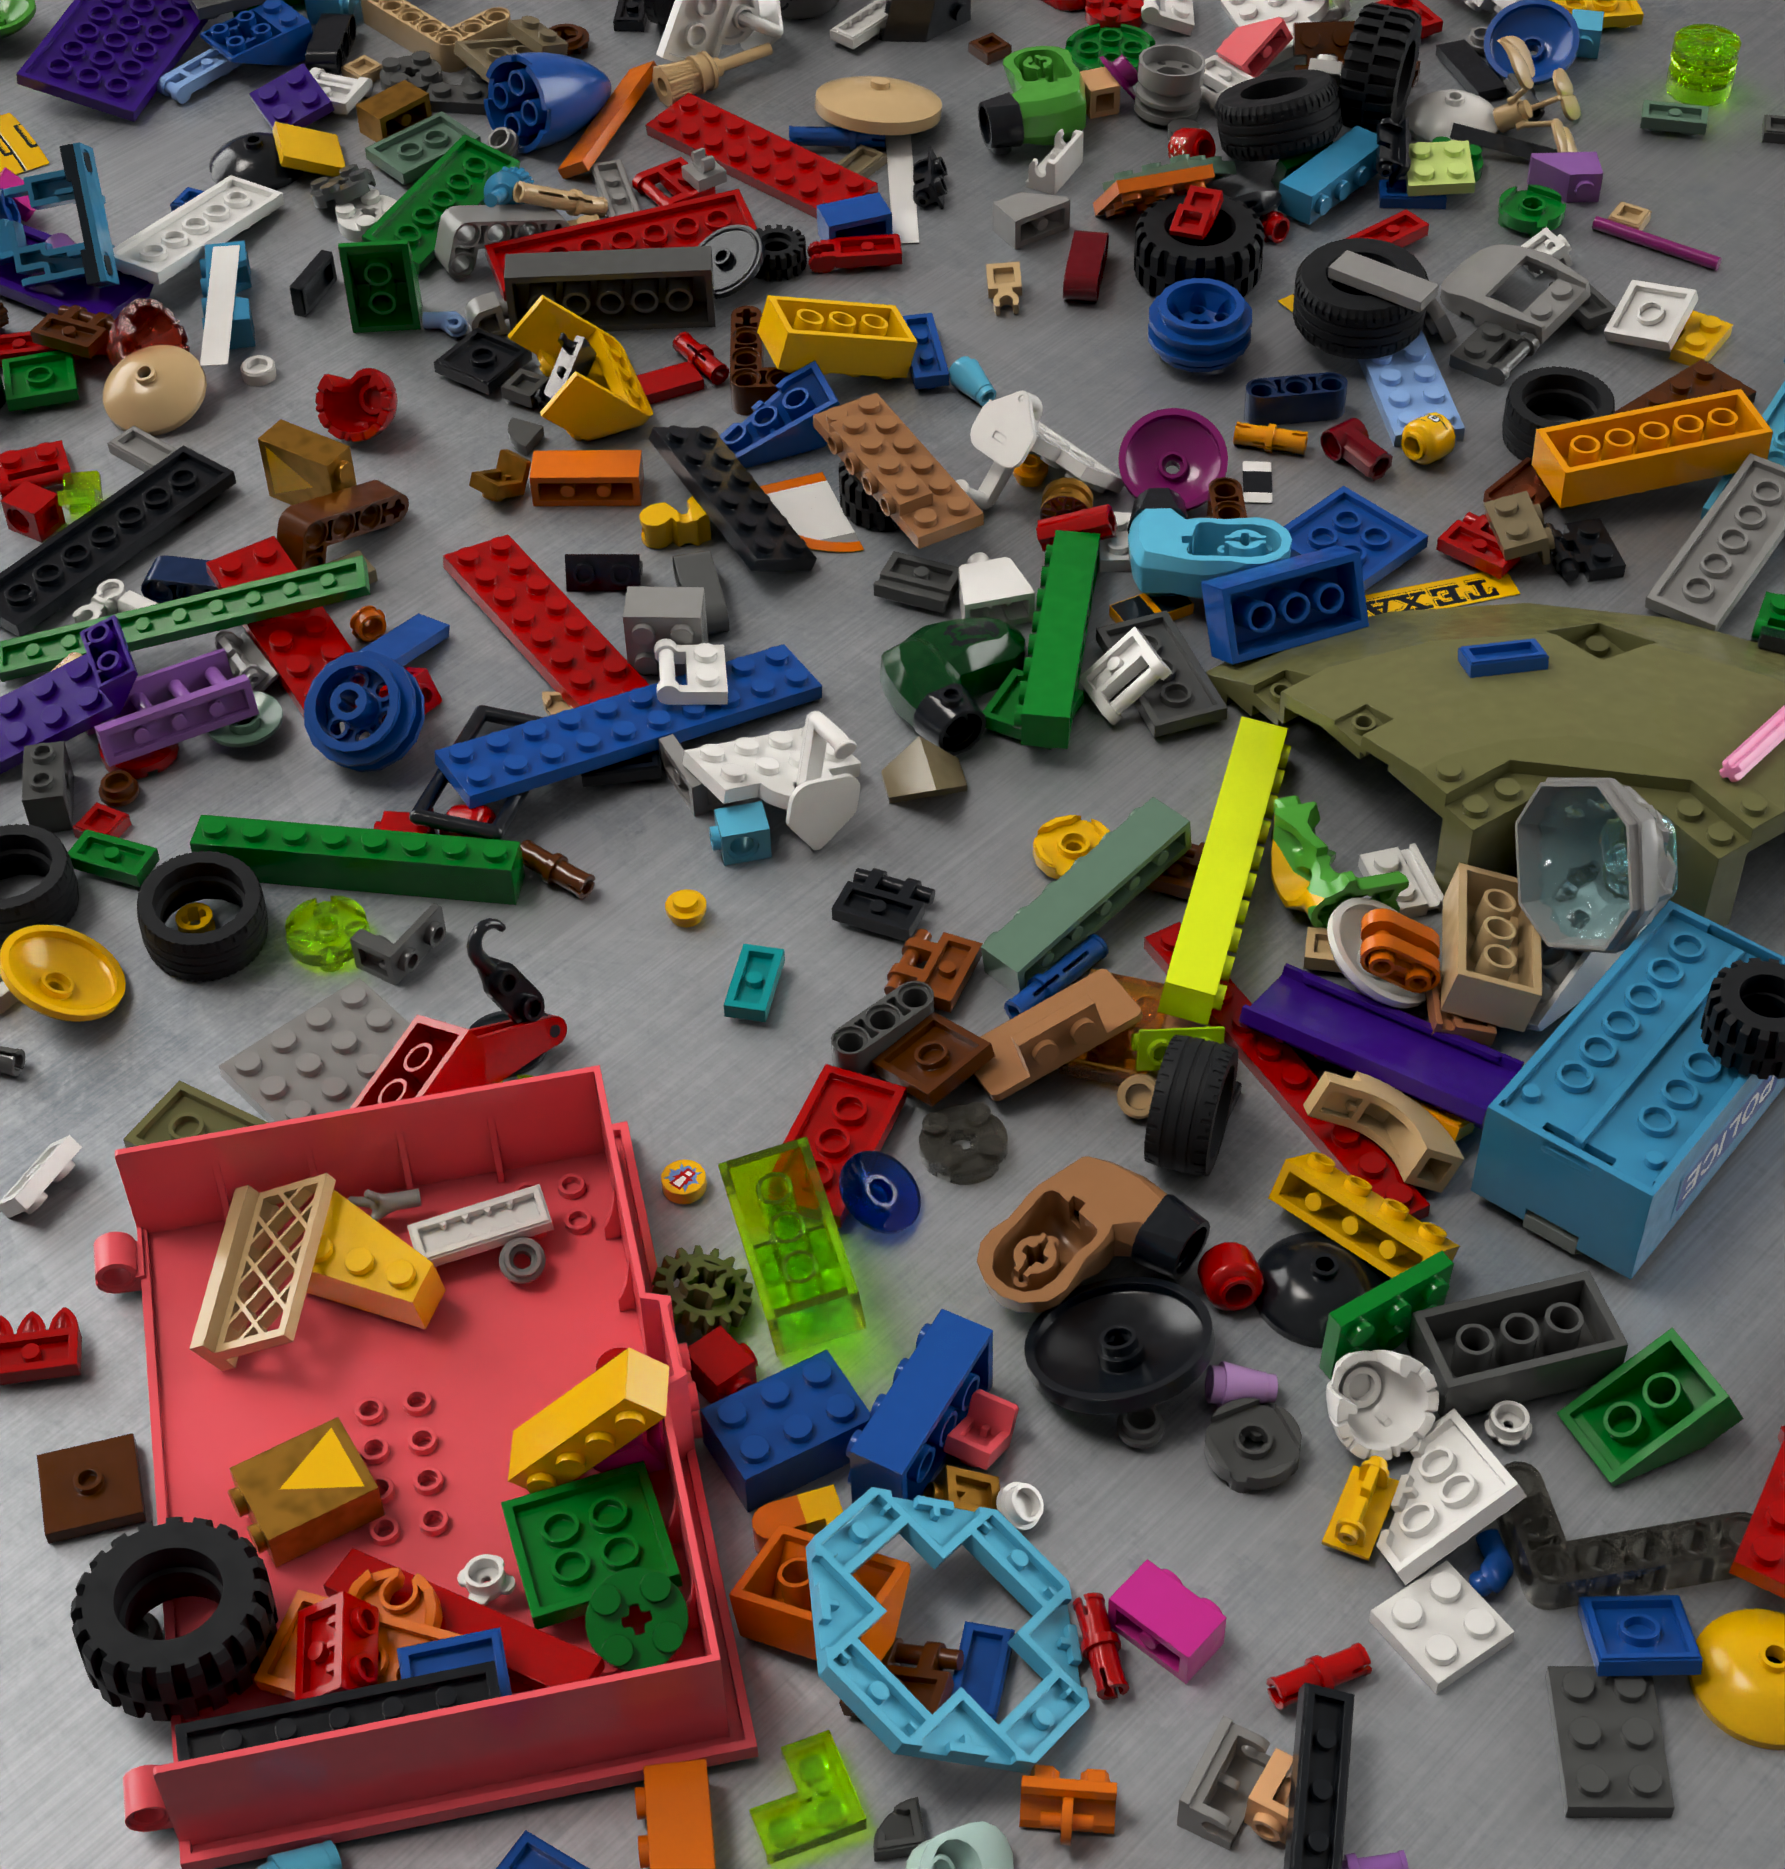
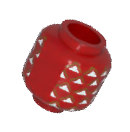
(1192, 142)

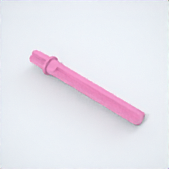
(1755, 748)

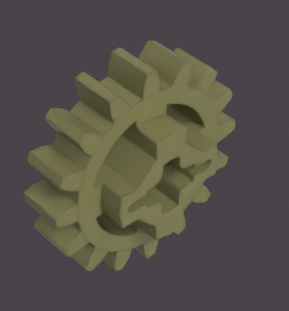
(703, 1290)

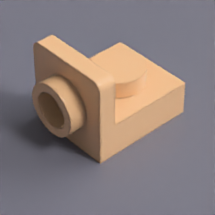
(1269, 1799)

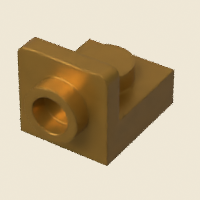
(964, 1488)

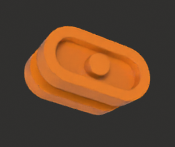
(1400, 950)

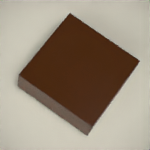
(989, 48)

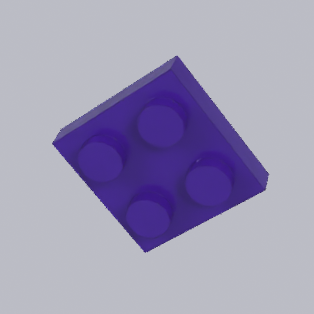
(292, 99)

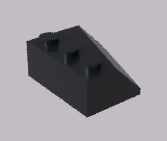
(923, 19)

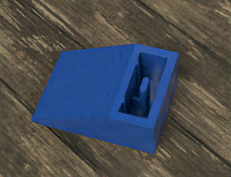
(262, 35)

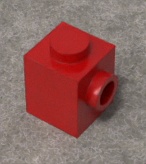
(721, 1365)

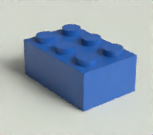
(784, 1429)

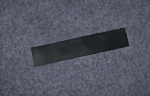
(1497, 142)

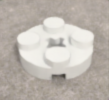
(361, 213)

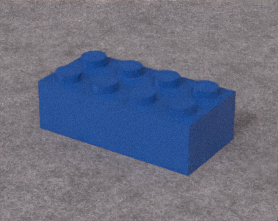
(1285, 604)
(927, 1400)

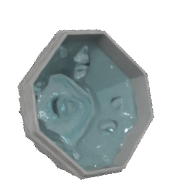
(1593, 863)

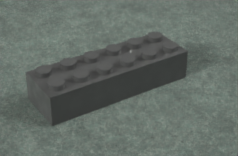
(617, 286)

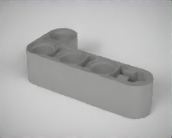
(470, 227)

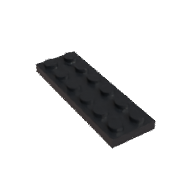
(732, 499)

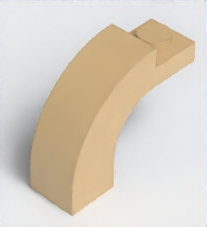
(1394, 1121)

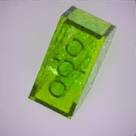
(792, 1247)

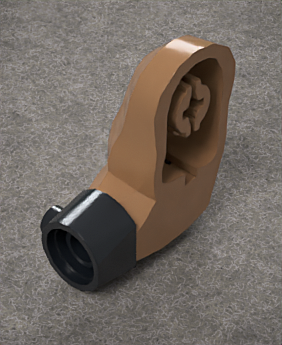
(1077, 1226)

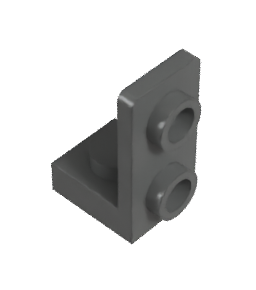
(394, 961)

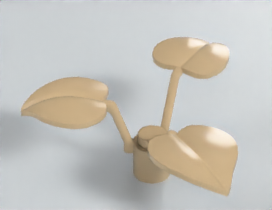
(1518, 111)

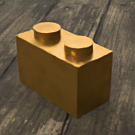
(393, 110)

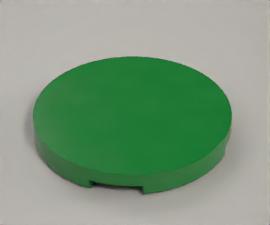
(1092, 42)

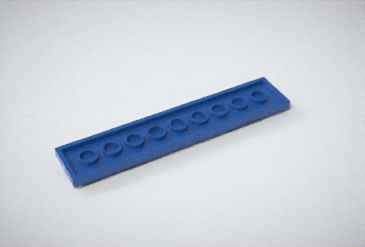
(618, 729)

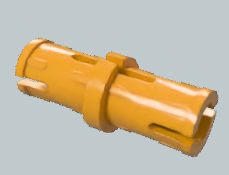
(1270, 438)

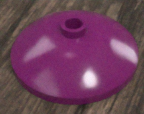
(1178, 440)

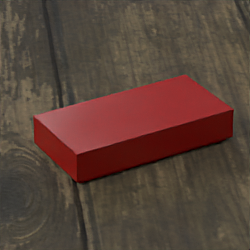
(671, 382)

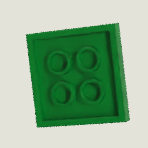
(582, 1534)

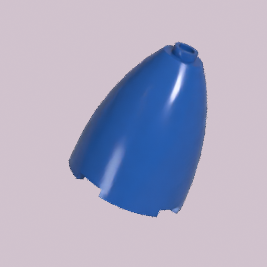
(544, 96)

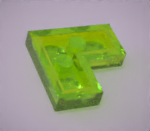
(820, 1808)

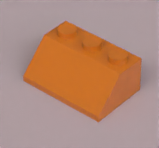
(775, 1600)

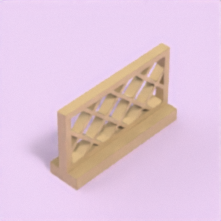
(245, 1259)

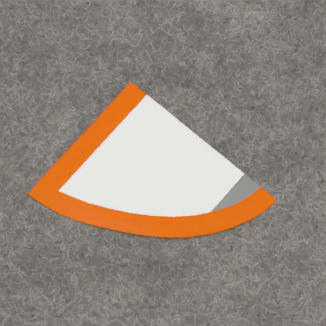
(814, 513)

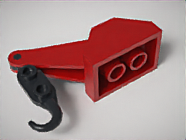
(447, 1057)

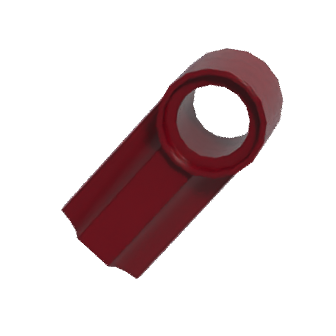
(1352, 443)

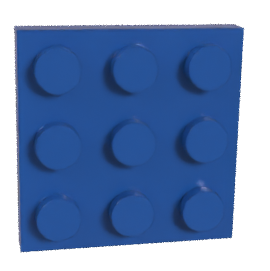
(1359, 525)

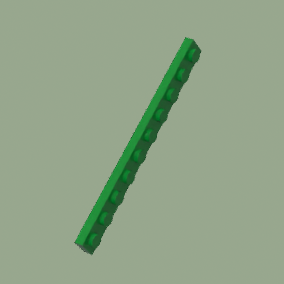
(195, 614)

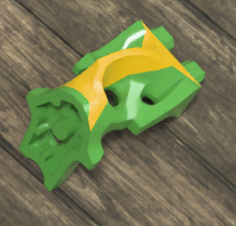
(1304, 872)

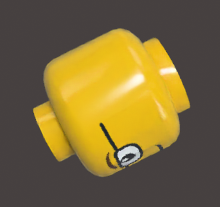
(1428, 438)

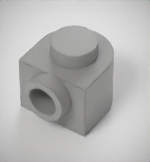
(487, 313)

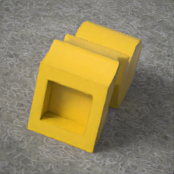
(665, 525)

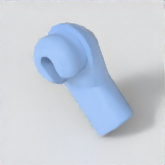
(448, 321)

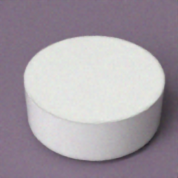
(258, 370)

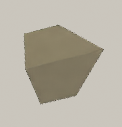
(922, 772)

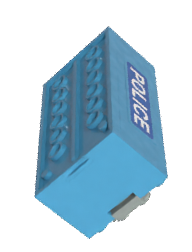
(1624, 1102)

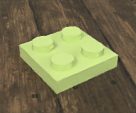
(1440, 168)

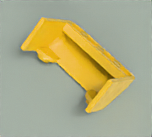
(591, 405)

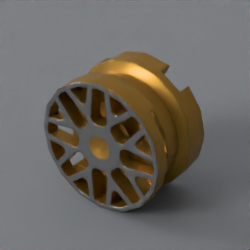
(1063, 493)

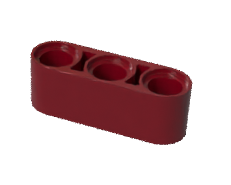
(1085, 266)

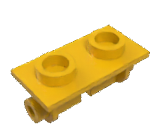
(1361, 1509)

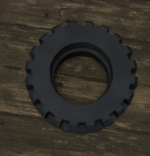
(1379, 65)
(1227, 254)
(182, 1671)

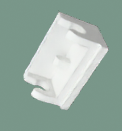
(1057, 165)

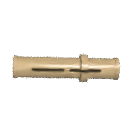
(571, 201)

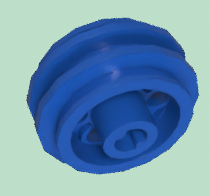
(1200, 325)
(354, 682)

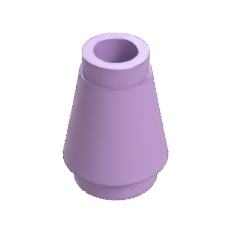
(1233, 1382)

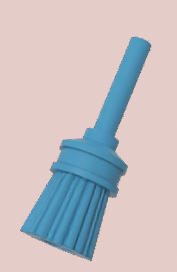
(500, 186)

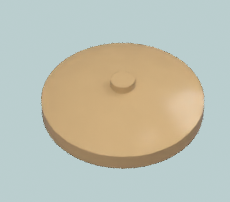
(878, 105)

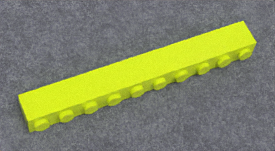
(1224, 873)

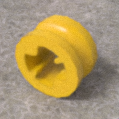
(193, 912)

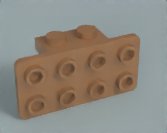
(1056, 1033)

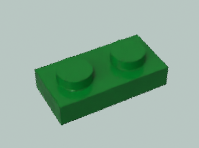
(113, 857)

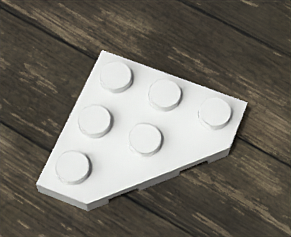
(1445, 1498)

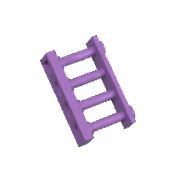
(176, 707)

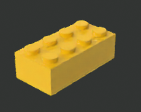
(838, 336)

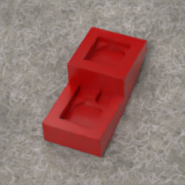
(1197, 213)

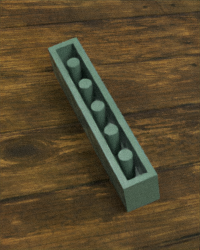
(1087, 895)

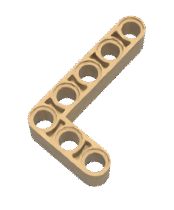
(422, 32)

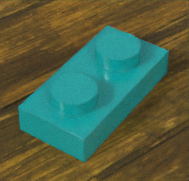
(754, 983)

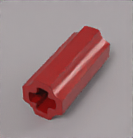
(1090, 520)

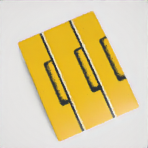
(17, 147)

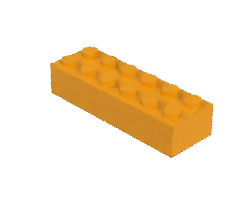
(1649, 448)

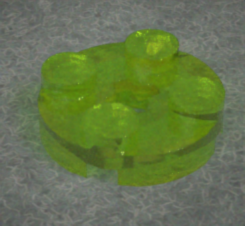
(330, 949)

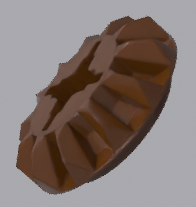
(574, 35)

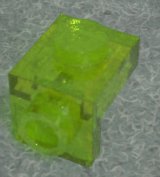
(80, 492)

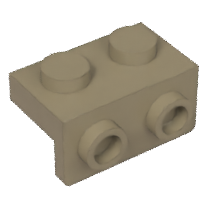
(1519, 527)

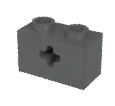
(48, 786)

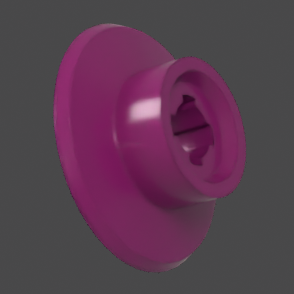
(1123, 72)

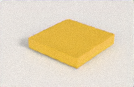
(308, 149)

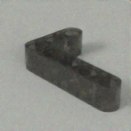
(1614, 1553)

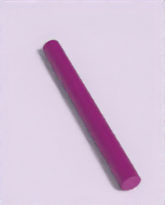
(1656, 243)

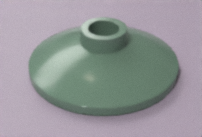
(253, 729)

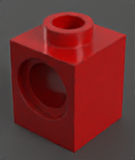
(33, 511)

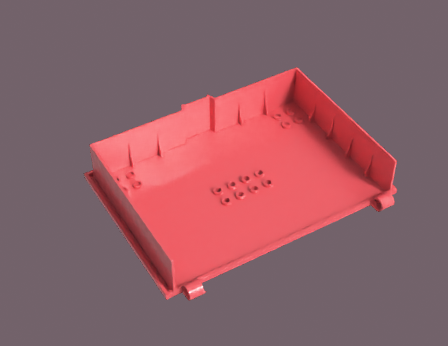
(436, 1435)

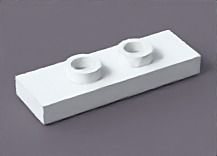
(861, 25)
(481, 1226)

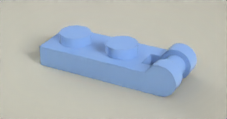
(194, 75)

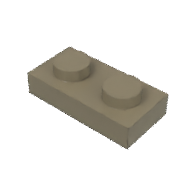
(536, 36)

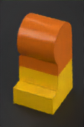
(804, 1511)

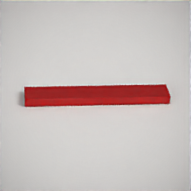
(530, 1653)

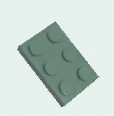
(417, 148)

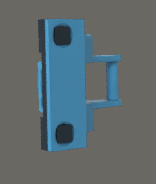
(77, 185)

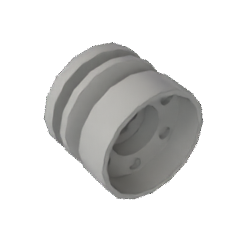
(1169, 83)

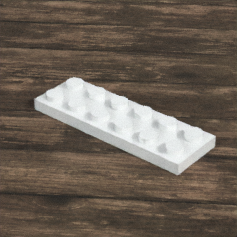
(182, 235)

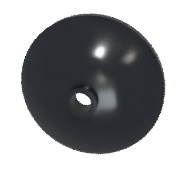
(252, 159)
(1300, 1295)

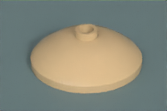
(154, 389)

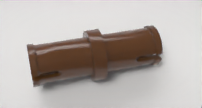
(556, 869)

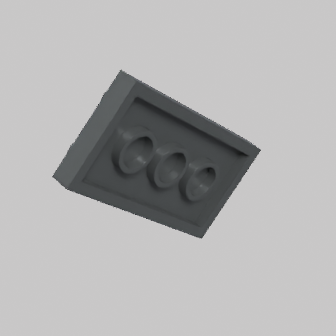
(1185, 696)

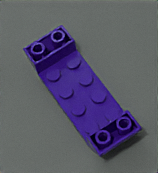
(69, 697)

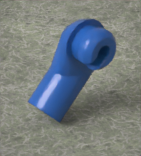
(1497, 1565)

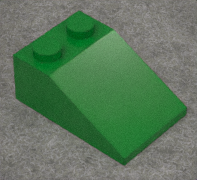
(381, 286)
(1650, 1411)

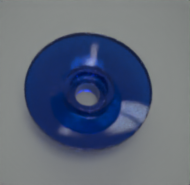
(879, 1192)

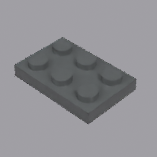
(1608, 1744)

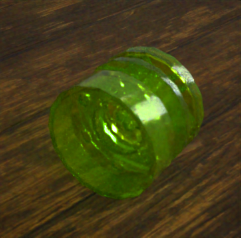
(1703, 65)

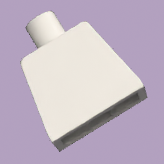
(994, 590)

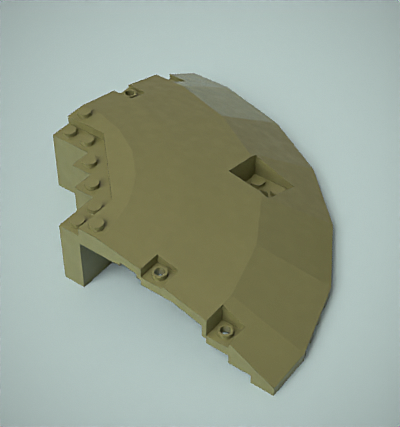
(1618, 702)

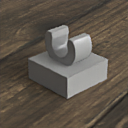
(703, 171)

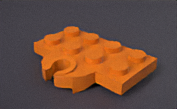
(399, 1627)

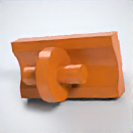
(1068, 1803)

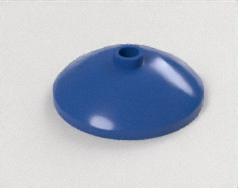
(1543, 28)

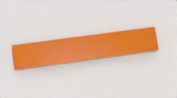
(607, 121)

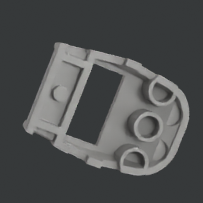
(1479, 276)

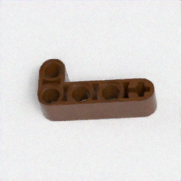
(748, 376)
(329, 519)

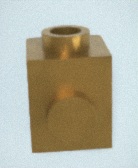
(506, 480)

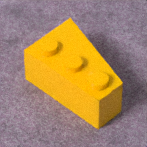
(373, 1268)

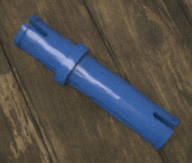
(833, 137)
(1086, 954)

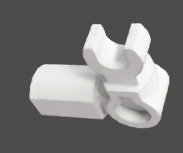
(110, 600)

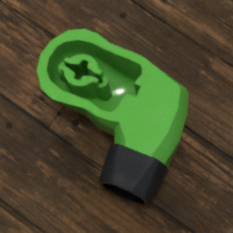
(1044, 100)

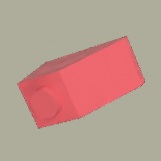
(1255, 45)

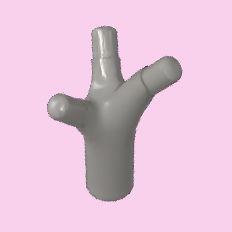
(386, 1203)

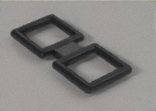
(422, 813)

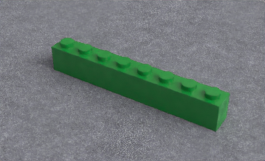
(1058, 640)
(368, 859)

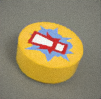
(683, 1181)

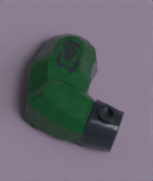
(942, 673)

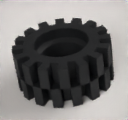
(783, 253)

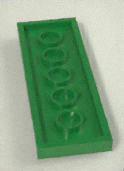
(451, 181)

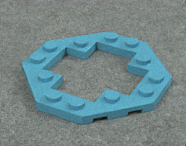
(960, 1727)

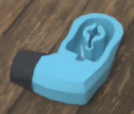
(1178, 553)

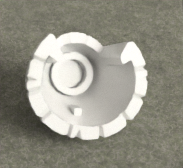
(1381, 1402)

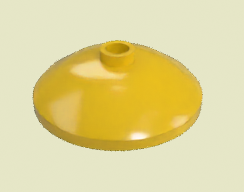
(61, 973)
(1737, 1682)

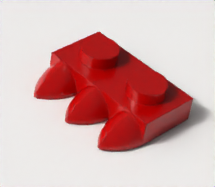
(40, 1352)

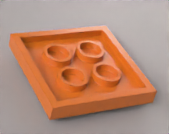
(1145, 190)

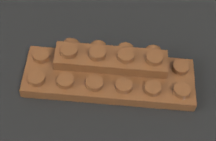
(897, 470)

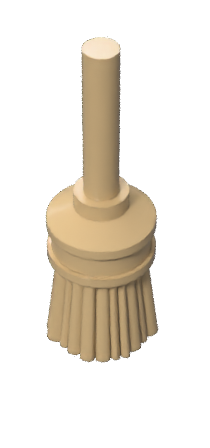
(699, 73)

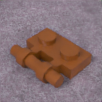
(946, 967)

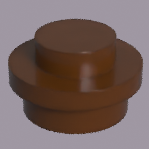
(118, 789)

